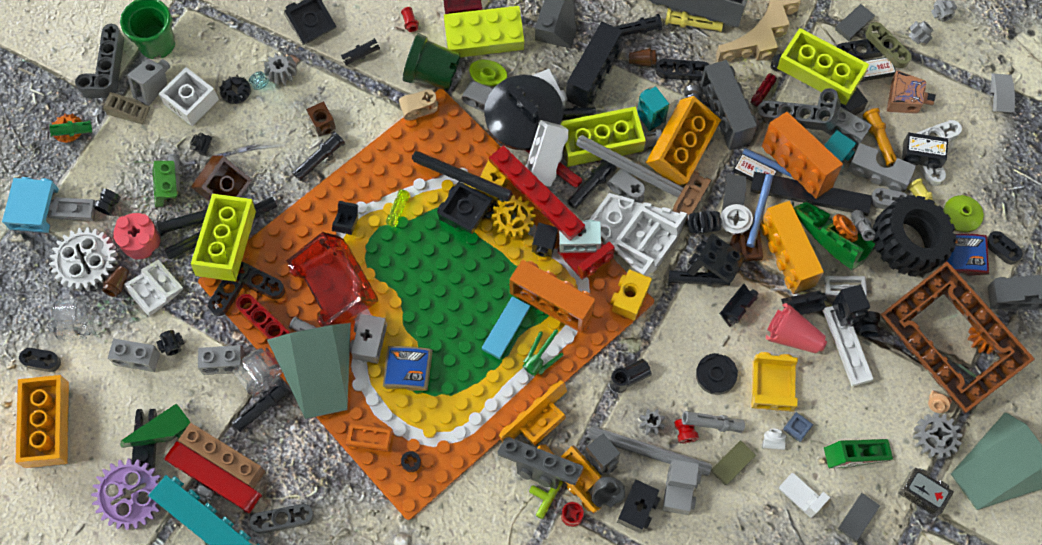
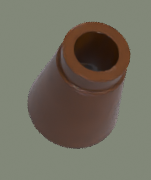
(643, 57)
(115, 282)

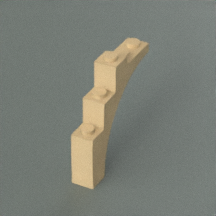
(761, 39)

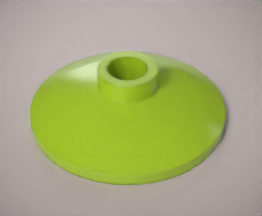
(487, 72)
(964, 221)

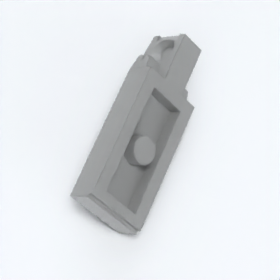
(72, 209)

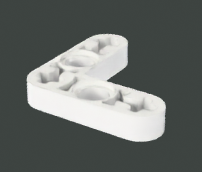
(939, 130)

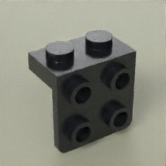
(716, 257)

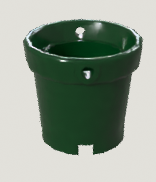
(430, 64)

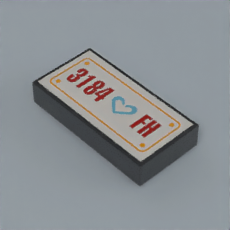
(878, 69)
(747, 166)

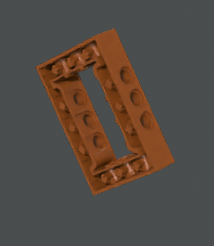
(948, 282)

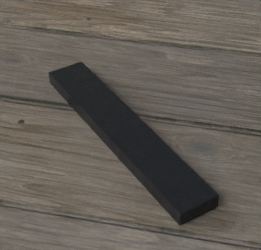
(833, 198)

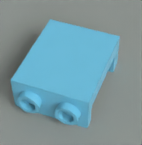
(29, 204)

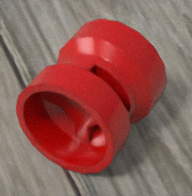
(686, 432)
(572, 510)

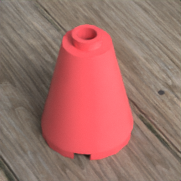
(794, 330)

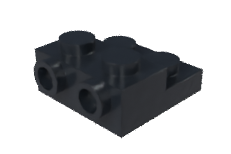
(309, 19)
(464, 207)

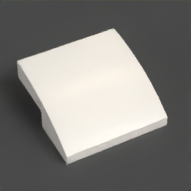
(153, 287)

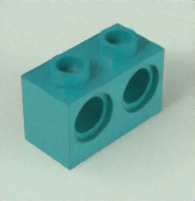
(652, 108)

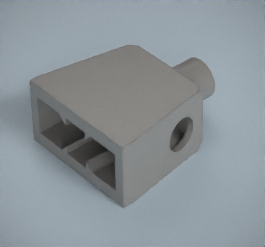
(148, 80)

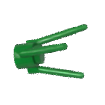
(533, 363)

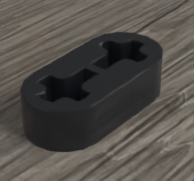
(1004, 247)
(39, 364)

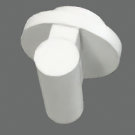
(774, 439)

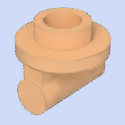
(938, 402)

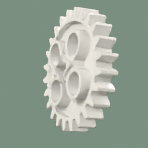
(65, 268)

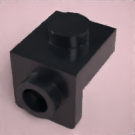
(346, 218)

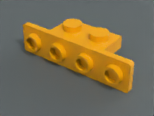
(539, 418)
(587, 479)

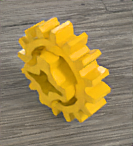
(522, 220)

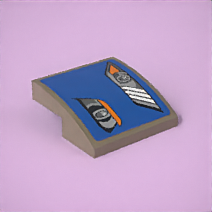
(407, 368)

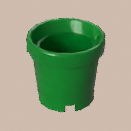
(149, 27)

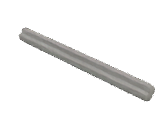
(629, 166)
(647, 449)

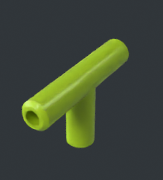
(546, 497)

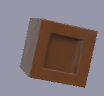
(320, 112)

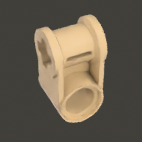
(417, 104)

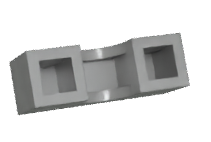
(865, 165)

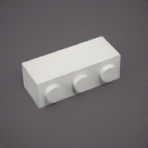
(547, 151)

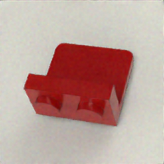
(587, 263)

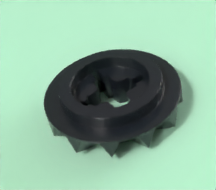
(229, 95)

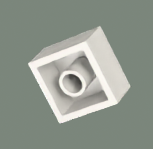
(188, 96)

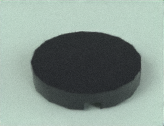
(716, 374)

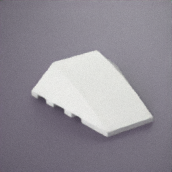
(639, 230)

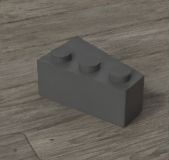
(1016, 293)

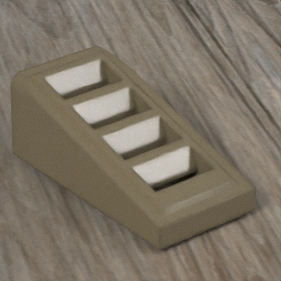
(114, 103)

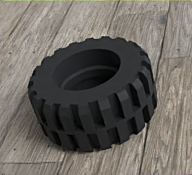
(929, 222)

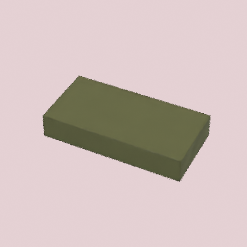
(733, 463)

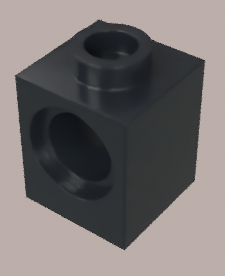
(544, 240)

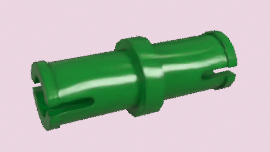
(70, 128)

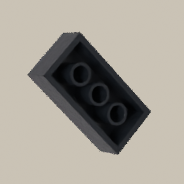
(594, 65)

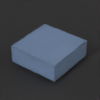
(798, 427)

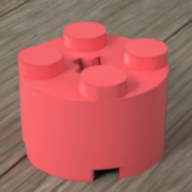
(136, 235)

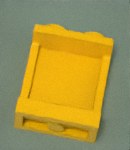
(774, 382)

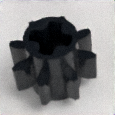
(170, 342)

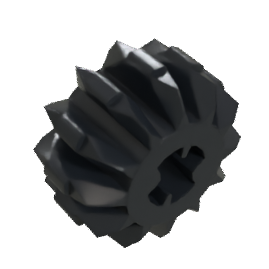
(704, 222)

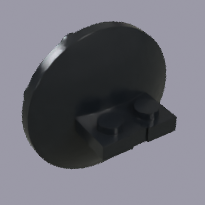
(518, 106)

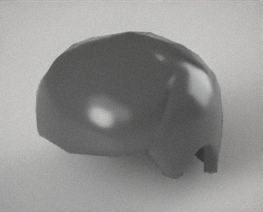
(608, 491)

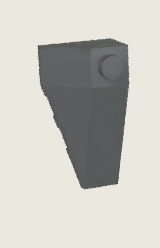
(556, 23)

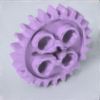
(119, 476)

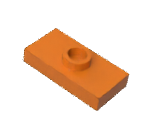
(369, 437)

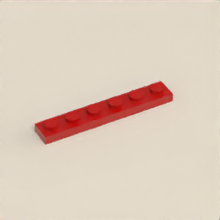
(537, 193)

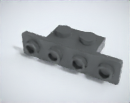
(539, 464)

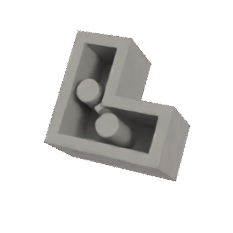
(680, 483)

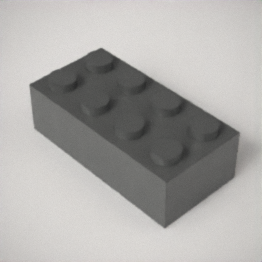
(728, 103)

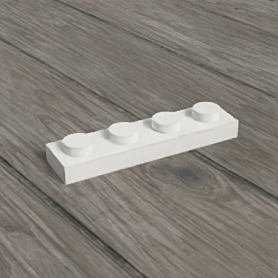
(848, 349)

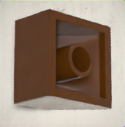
(221, 178)

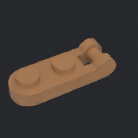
(691, 194)

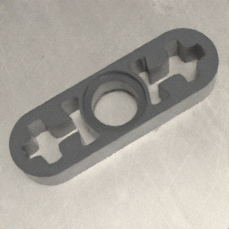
(266, 527)

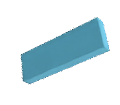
(505, 328)

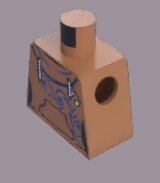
(908, 94)

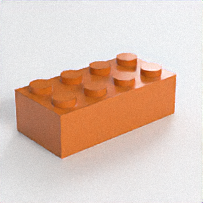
(801, 155)
(552, 295)

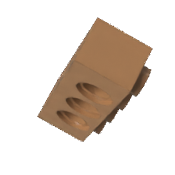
(222, 455)

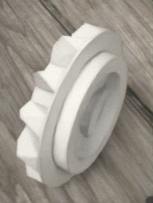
(745, 217)

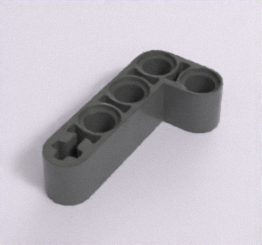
(105, 61)
(773, 109)

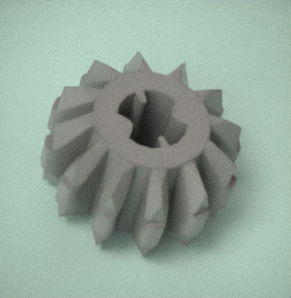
(280, 68)

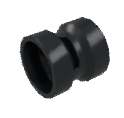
(107, 201)
(869, 324)

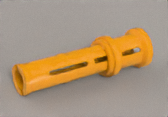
(878, 130)

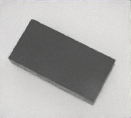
(854, 22)
(858, 517)

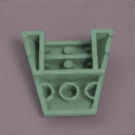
(316, 367)
(1001, 464)

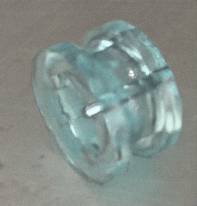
(258, 80)

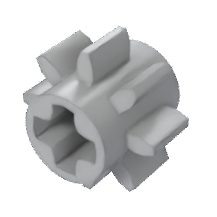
(944, 10)
(921, 32)
(654, 416)

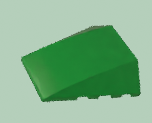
(823, 230)

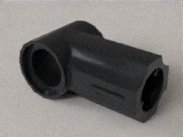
(630, 374)

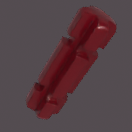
(763, 90)

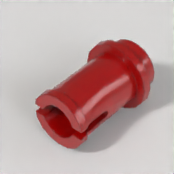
(411, 23)

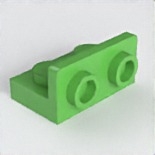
(164, 181)

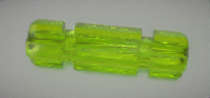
(397, 208)

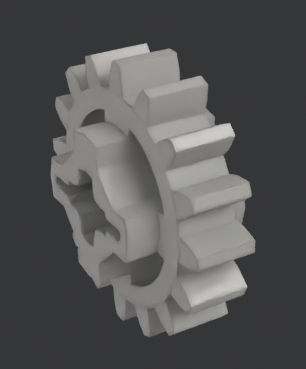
(943, 429)

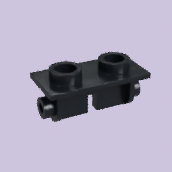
(807, 302)
(736, 306)

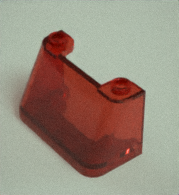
(333, 278)

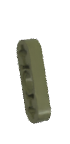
(888, 37)

